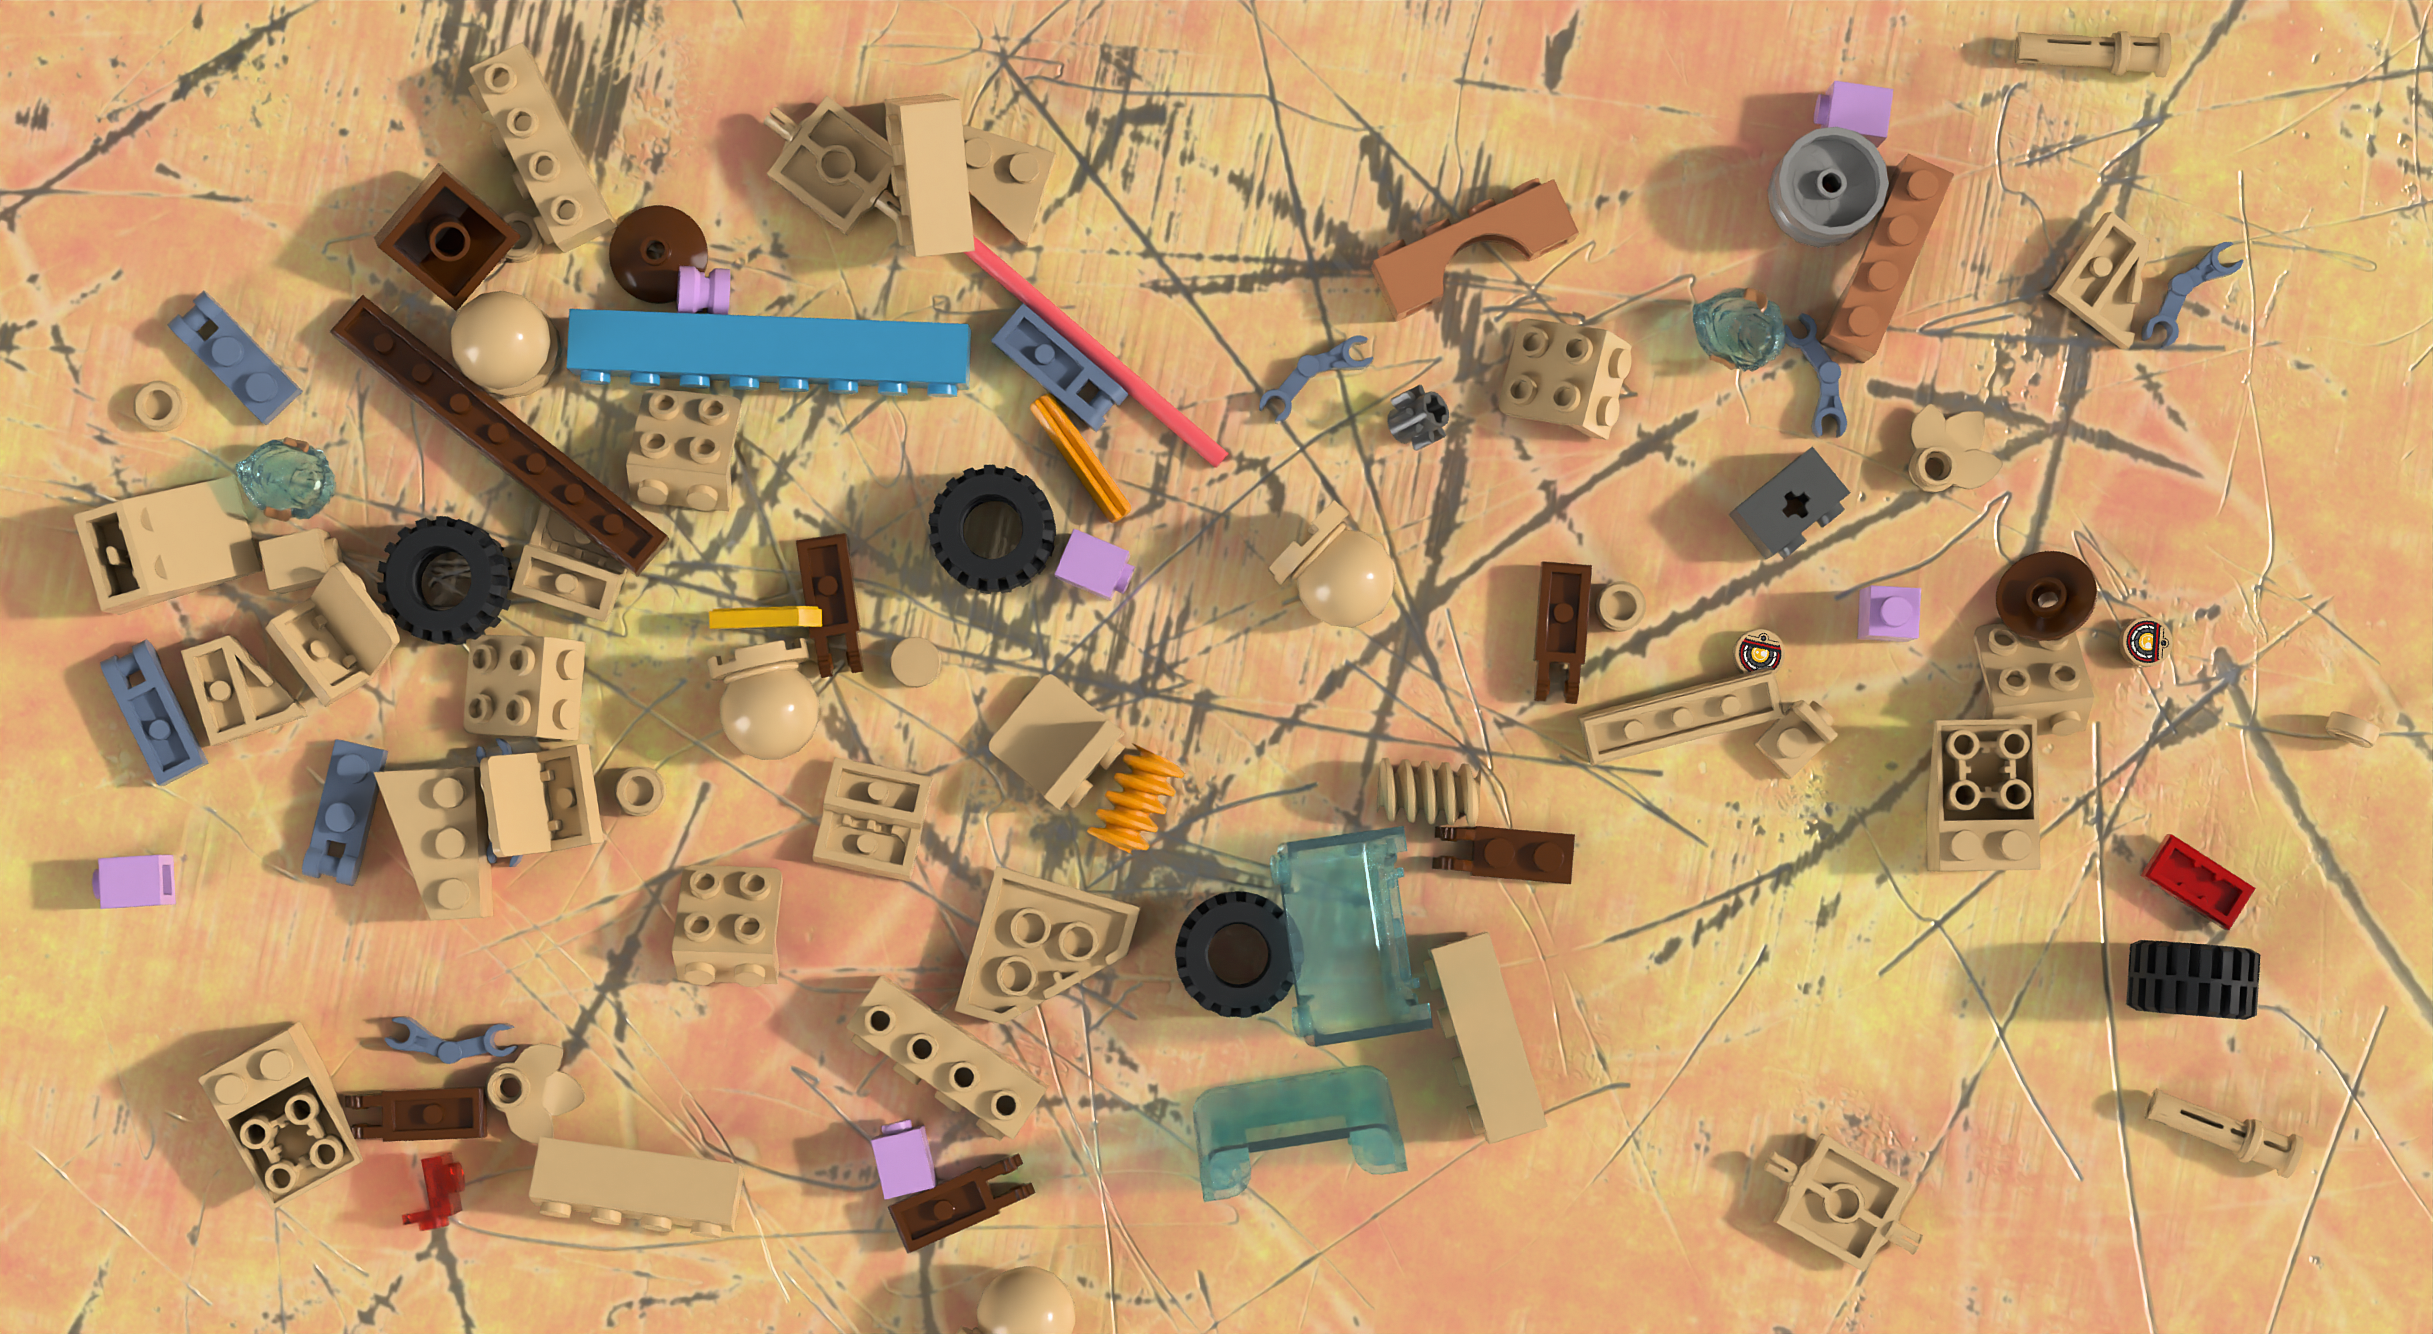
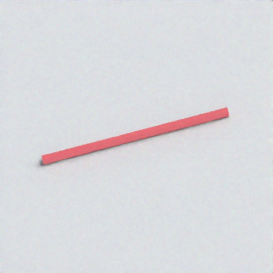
(1097, 354)

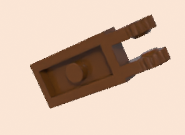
(831, 587)
(1561, 625)
(1511, 854)
(424, 1114)
(955, 1204)

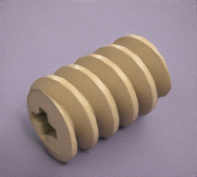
(1428, 791)

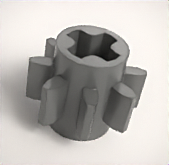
(1418, 417)

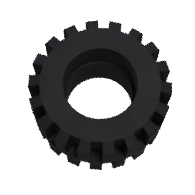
(978, 488)
(404, 580)
(1193, 961)
(2193, 979)

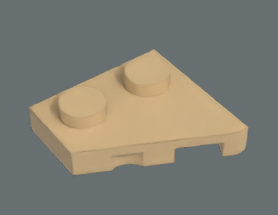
(1007, 178)
(2106, 279)
(236, 691)

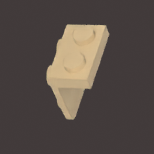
(1566, 376)
(683, 449)
(335, 635)
(2035, 679)
(524, 686)
(1057, 742)
(541, 801)
(727, 925)

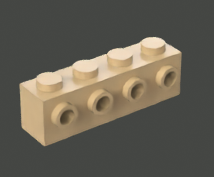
(541, 147)
(1486, 1037)
(946, 1057)
(636, 1186)

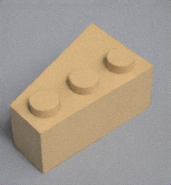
(930, 174)
(444, 837)

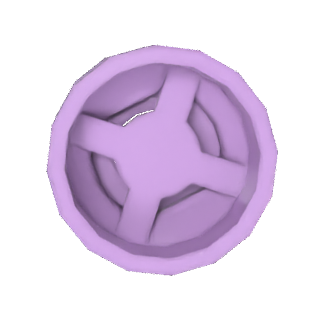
(701, 292)

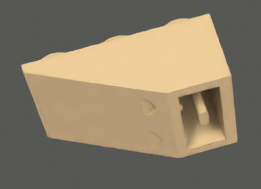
(167, 544)
(1983, 796)
(283, 1115)

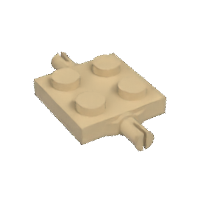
(834, 165)
(1843, 1202)

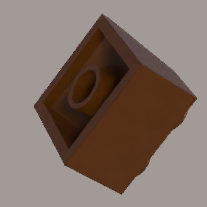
(446, 237)

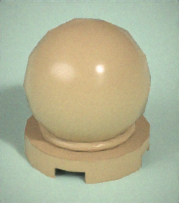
(505, 344)
(1338, 571)
(767, 702)
(1025, 1303)

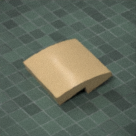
(567, 569)
(872, 819)

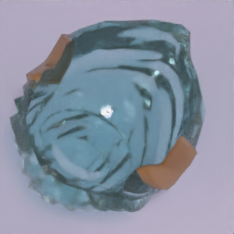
(1739, 328)
(287, 479)

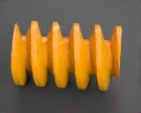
(1136, 800)

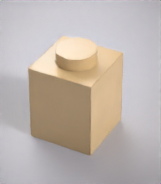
(299, 559)

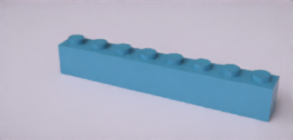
(769, 350)

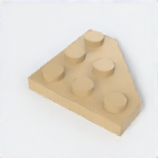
(1039, 943)

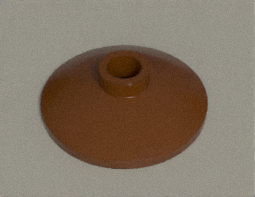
(656, 279)
(2041, 579)

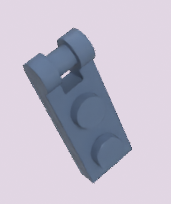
(236, 359)
(1057, 366)
(154, 714)
(345, 811)

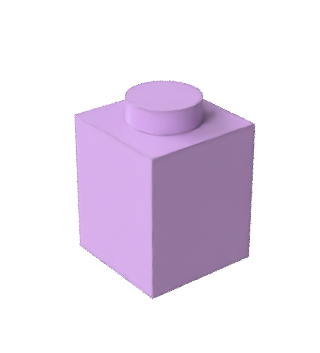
(1856, 108)
(1094, 565)
(1889, 613)
(135, 881)
(903, 1159)

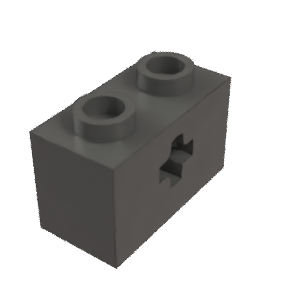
(1762, 514)

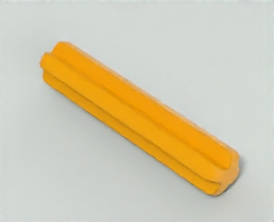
(1080, 457)

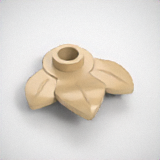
(1954, 446)
(541, 1095)

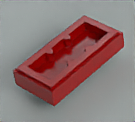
(2198, 881)

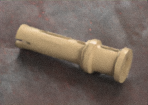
(2116, 52)
(2245, 1138)

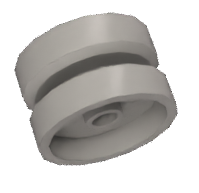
(1849, 166)

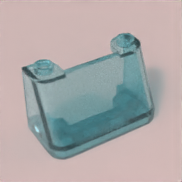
(1348, 937)
(1295, 1112)

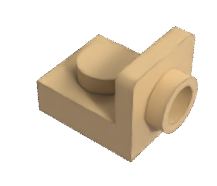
(1797, 737)

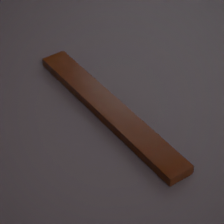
(499, 435)

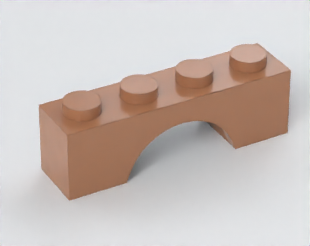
(1529, 222)
(1888, 259)

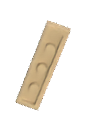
(1681, 716)

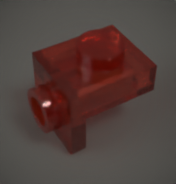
(443, 1183)

